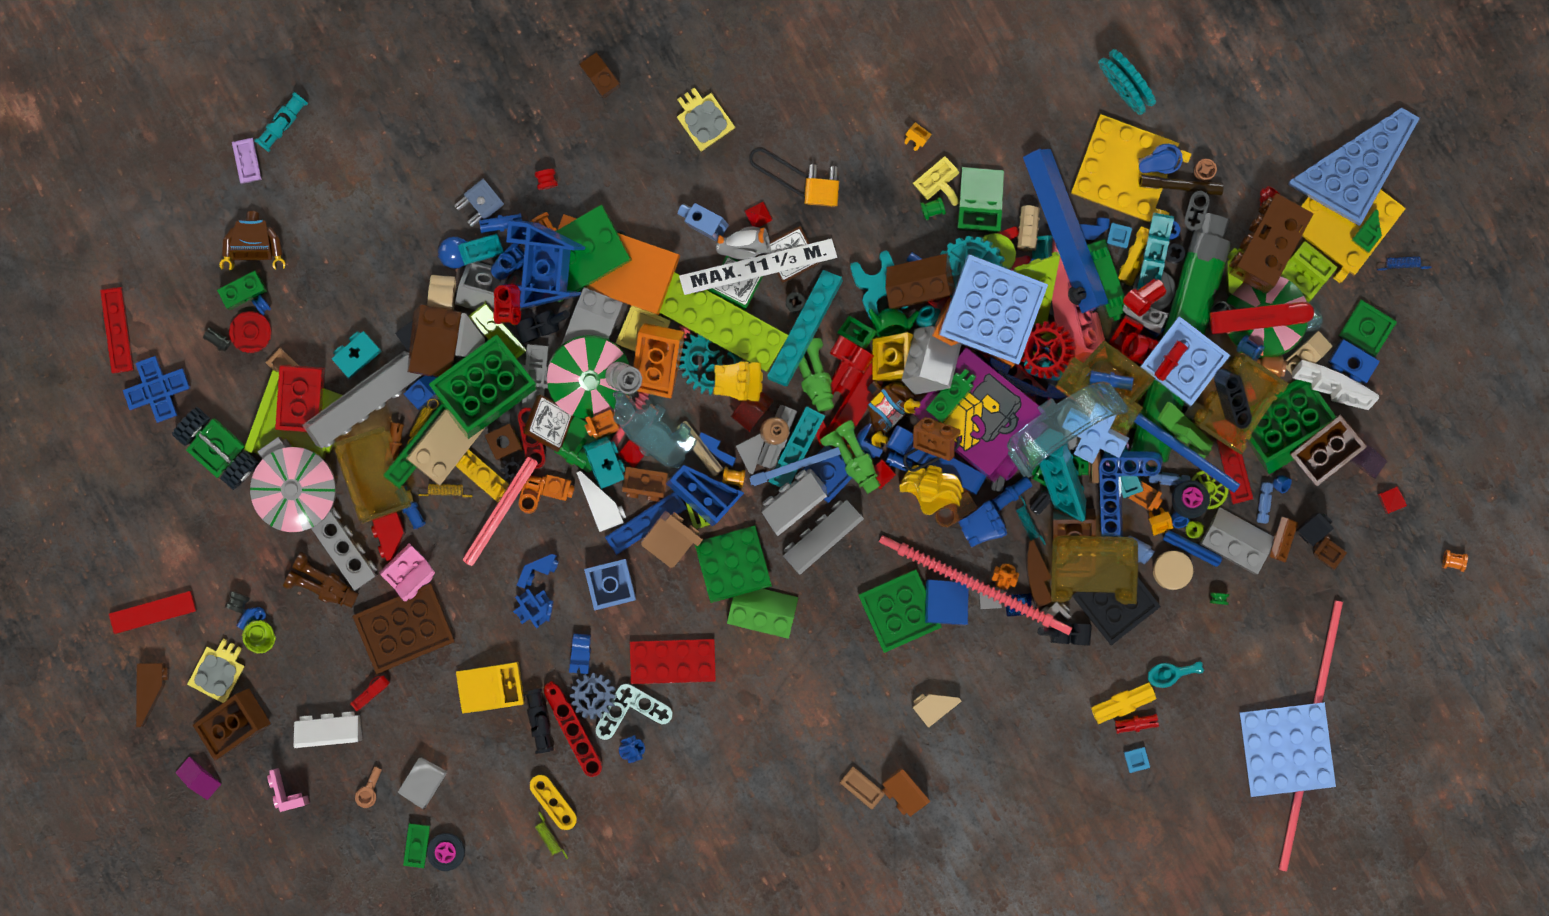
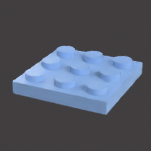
(1195, 366)

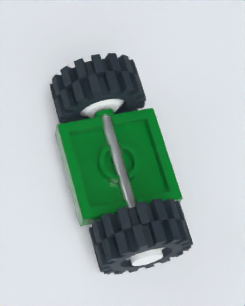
(215, 448)

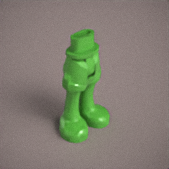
(818, 384)
(861, 466)

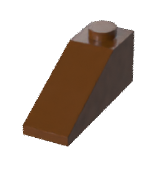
(150, 684)

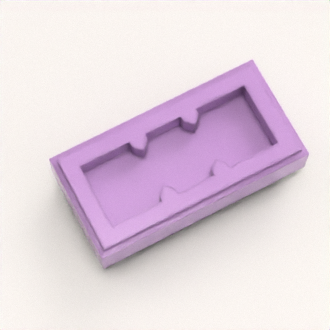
(246, 160)

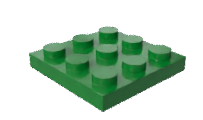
(733, 564)
(898, 611)

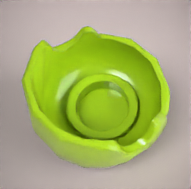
(258, 636)

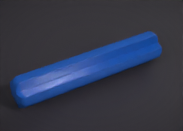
(1192, 548)

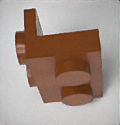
(645, 483)

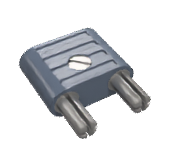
(482, 199)

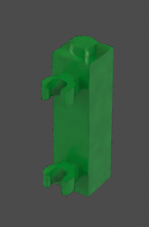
(1109, 280)

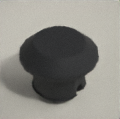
(1076, 295)

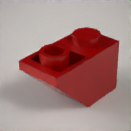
(390, 534)

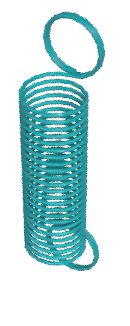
(1027, 523)

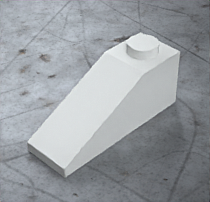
(603, 508)

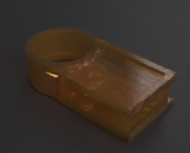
(966, 506)

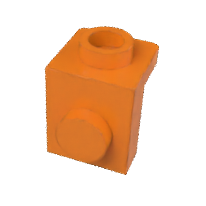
(601, 425)
(1148, 498)

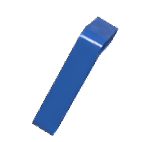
(902, 442)
(1115, 493)

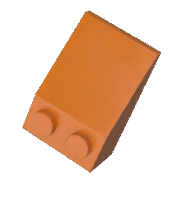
(658, 358)

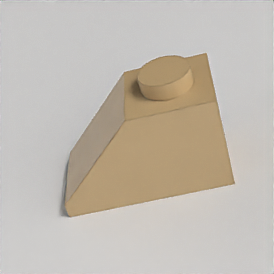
(933, 707)

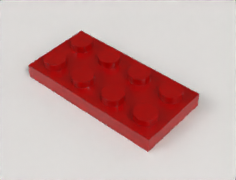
(672, 661)

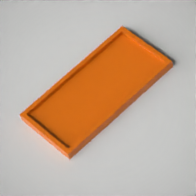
(642, 280)

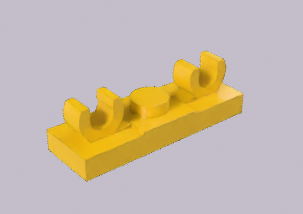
(482, 475)

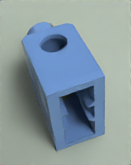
(710, 223)

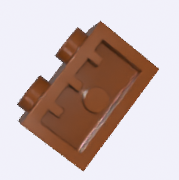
(935, 438)

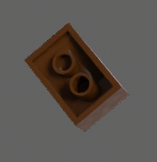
(433, 340)
(1068, 526)
(231, 724)

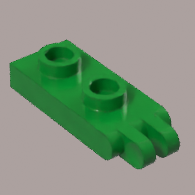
(950, 398)

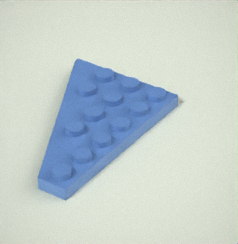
(1356, 172)

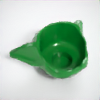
(892, 322)

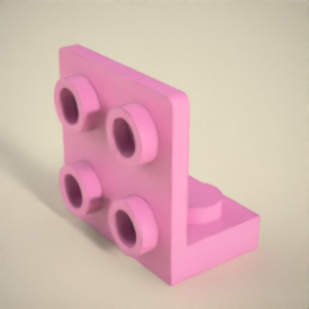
(280, 800)

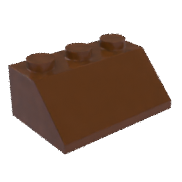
(919, 281)
(1328, 450)

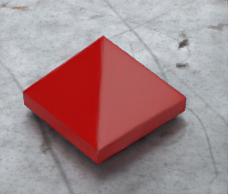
(758, 215)

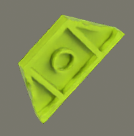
(1045, 272)

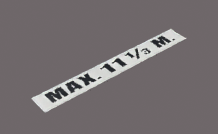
(758, 266)

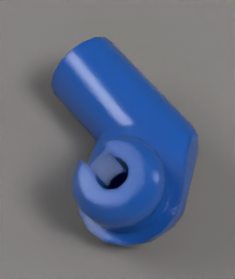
(250, 615)

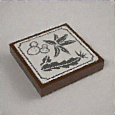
(787, 241)
(548, 423)

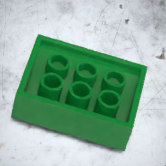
(483, 386)
(1288, 424)

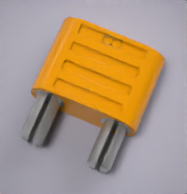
(822, 191)

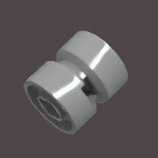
(623, 377)

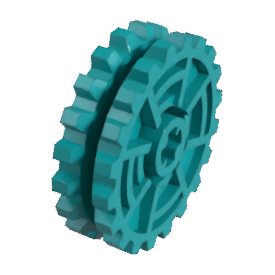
(1127, 81)
(977, 248)

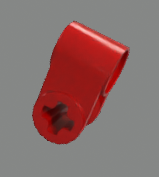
(507, 306)

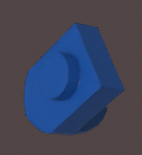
(866, 443)

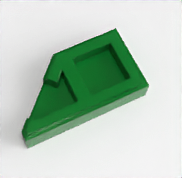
(1369, 233)

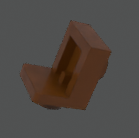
(1329, 553)

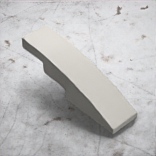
(1341, 387)

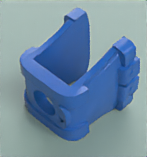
(983, 525)

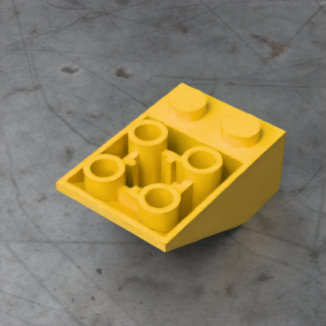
(490, 687)

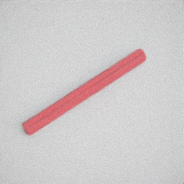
(500, 511)

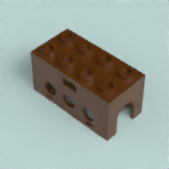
(1261, 249)

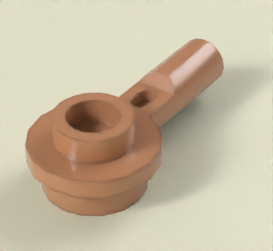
(365, 796)

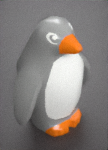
(744, 243)

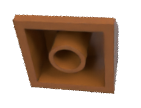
(904, 792)

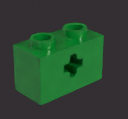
(242, 290)

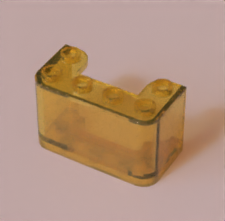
(1260, 390)

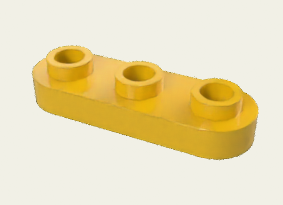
(555, 812)

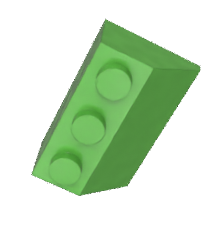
(764, 612)

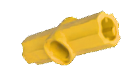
(1123, 703)

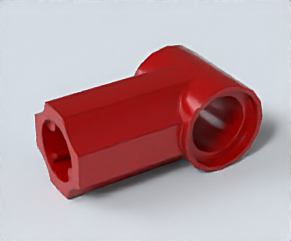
(1140, 300)

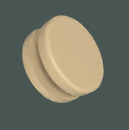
(1173, 570)

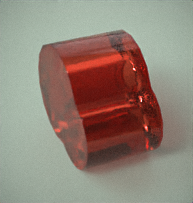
(750, 412)

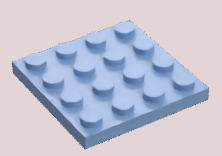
(993, 309)
(1287, 749)

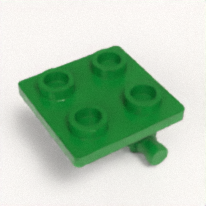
(573, 445)

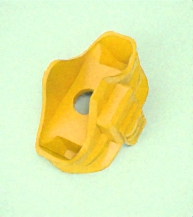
(932, 488)

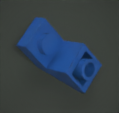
(543, 565)

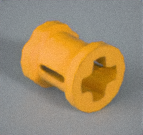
(733, 477)

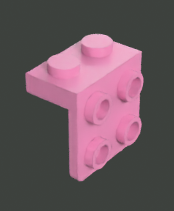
(407, 572)

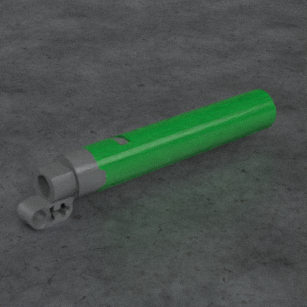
(1191, 302)

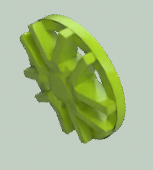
(1212, 489)

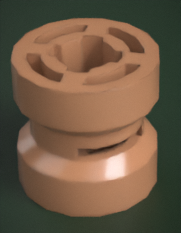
(1205, 170)

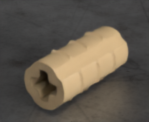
(1028, 228)

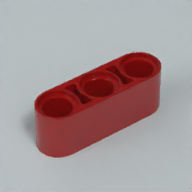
(531, 449)

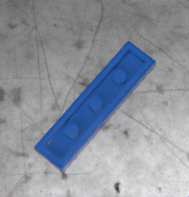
(641, 524)

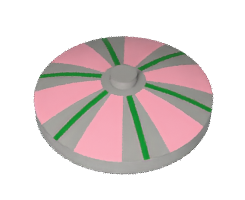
(293, 489)

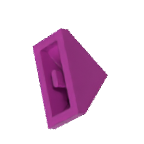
(197, 778)

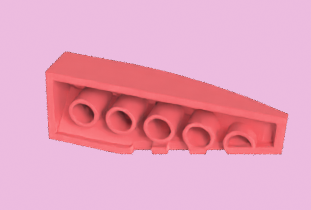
(1084, 327)

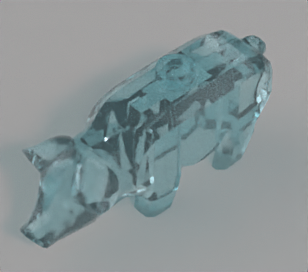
(650, 433)

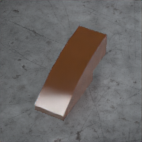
(1037, 574)

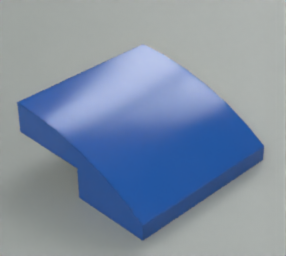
(713, 445)

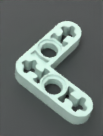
(632, 702)

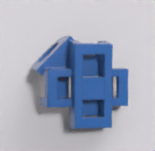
(538, 608)

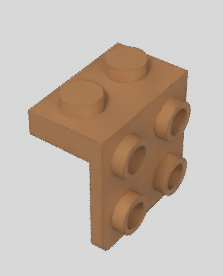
(670, 538)

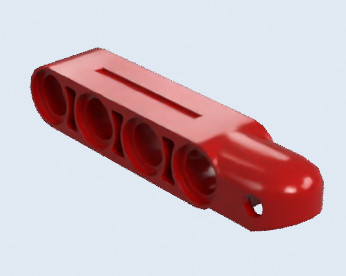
(1261, 317)
(573, 740)

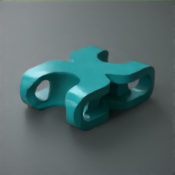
(873, 283)

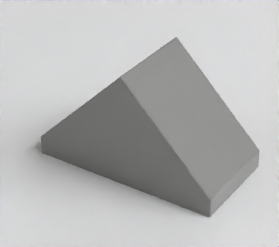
(750, 452)

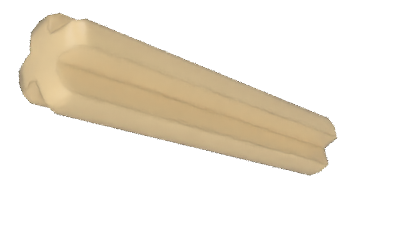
(704, 454)

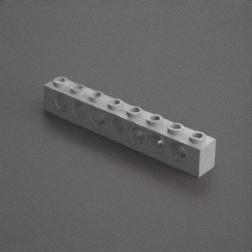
(331, 543)

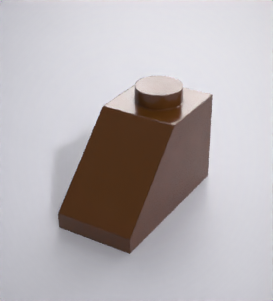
(600, 75)

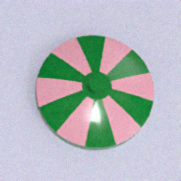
(1275, 339)
(578, 375)

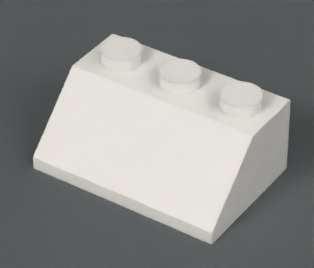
(327, 730)

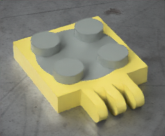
(704, 119)
(217, 672)

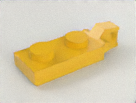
(1130, 270)

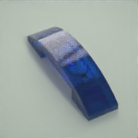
(1003, 369)

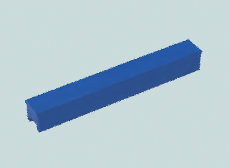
(1065, 228)

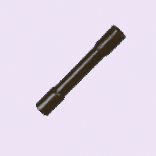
(1157, 182)

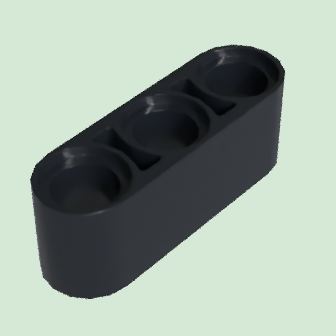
(1233, 398)

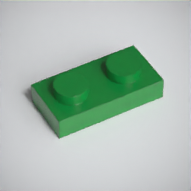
(416, 845)

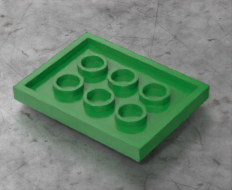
(602, 252)

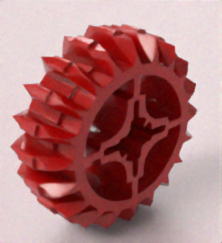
(1040, 355)

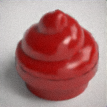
(1267, 192)

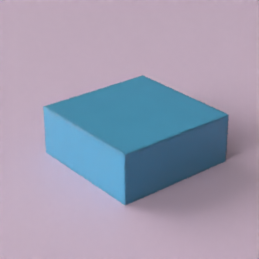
(1119, 235)
(1136, 760)

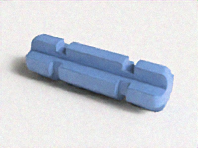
(1168, 479)
(1265, 502)

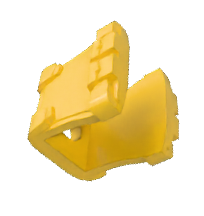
(739, 380)

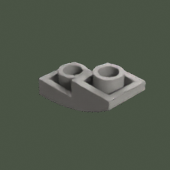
(1152, 319)

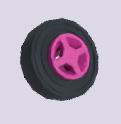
(1196, 494)
(444, 859)

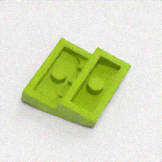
(1308, 270)

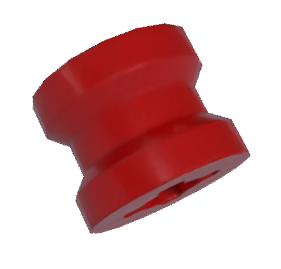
(546, 179)

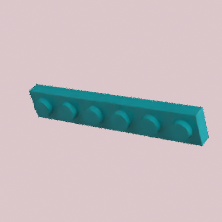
(805, 328)

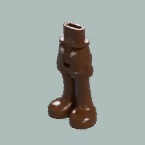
(331, 589)

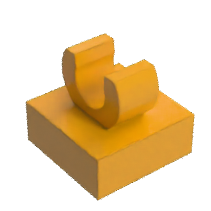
(918, 135)
(1161, 522)

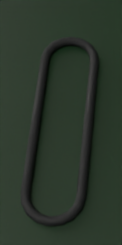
(773, 177)
(927, 463)

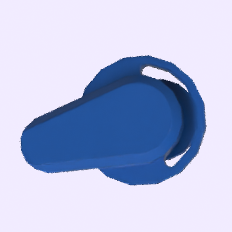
(1161, 160)

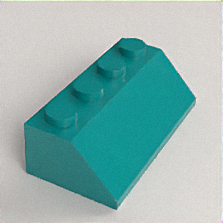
(1064, 484)

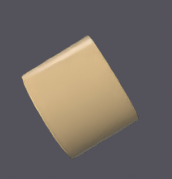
(442, 292)

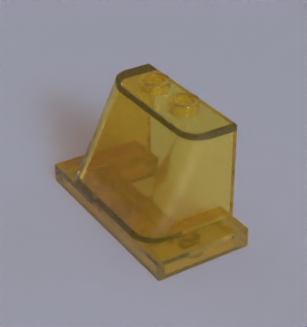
(1108, 360)

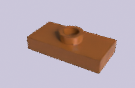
(1283, 539)

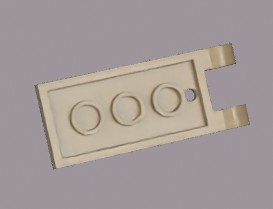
(441, 448)

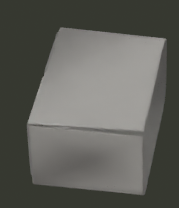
(422, 782)

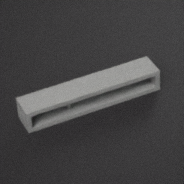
(360, 401)

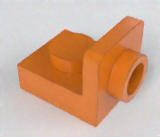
(558, 488)

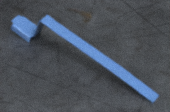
(762, 477)

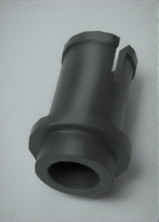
(217, 339)

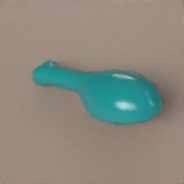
(1166, 674)

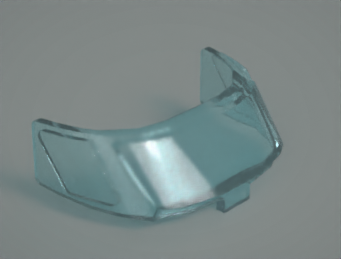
(1062, 423)

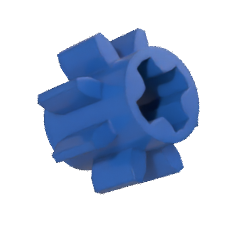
(631, 749)

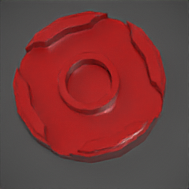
(250, 332)

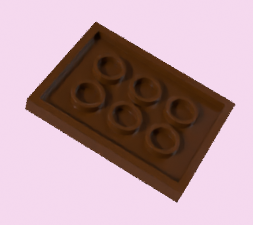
(403, 629)

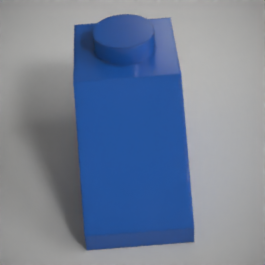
(420, 392)

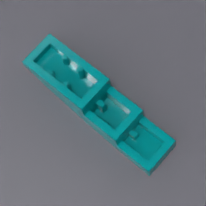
(1155, 249)
(798, 444)

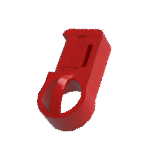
(371, 692)

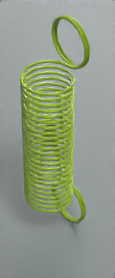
(543, 835)

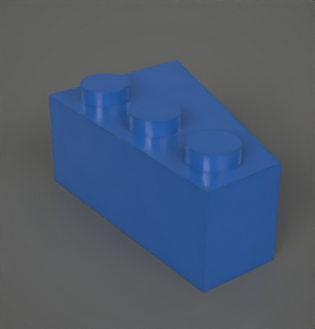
(704, 494)

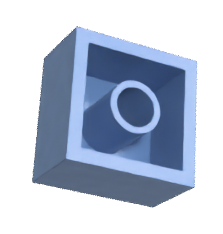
(610, 584)

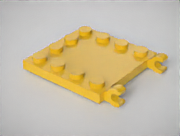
(1112, 169)
(1334, 233)

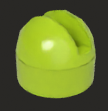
(1190, 529)

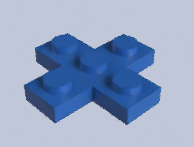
(156, 389)

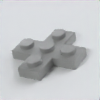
(537, 369)

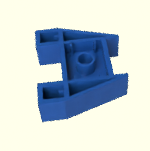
(544, 263)

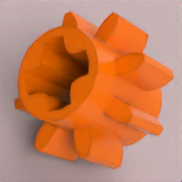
(1005, 576)

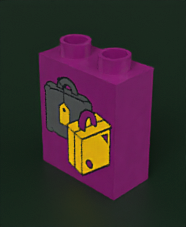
(986, 417)

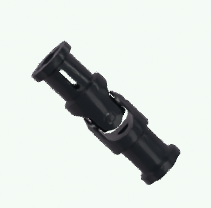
(539, 725)

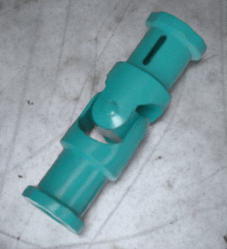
(275, 129)

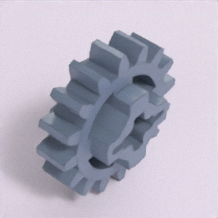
(593, 687)

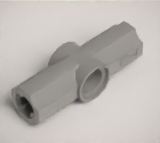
(770, 453)

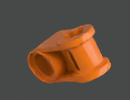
(532, 491)

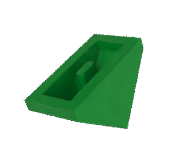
(857, 332)

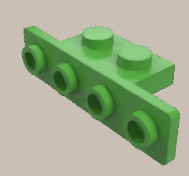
(1185, 430)

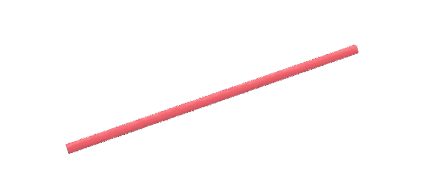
(1318, 699)

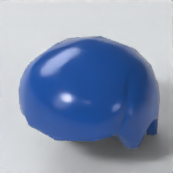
(449, 252)

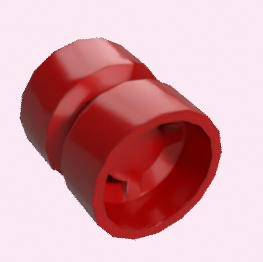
(1137, 347)

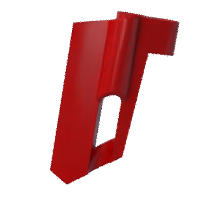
(851, 380)

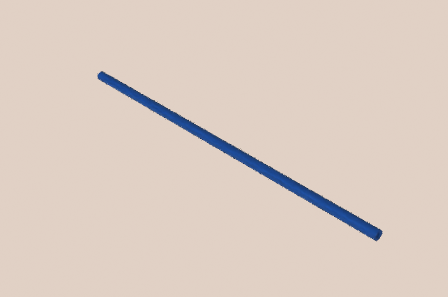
(1163, 436)

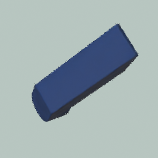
(1092, 232)

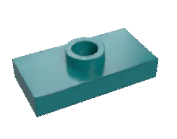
(480, 249)

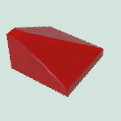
(631, 453)

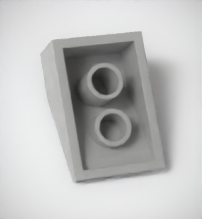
(593, 316)

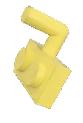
(936, 179)

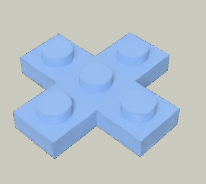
(1100, 437)

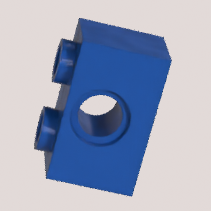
(1365, 363)

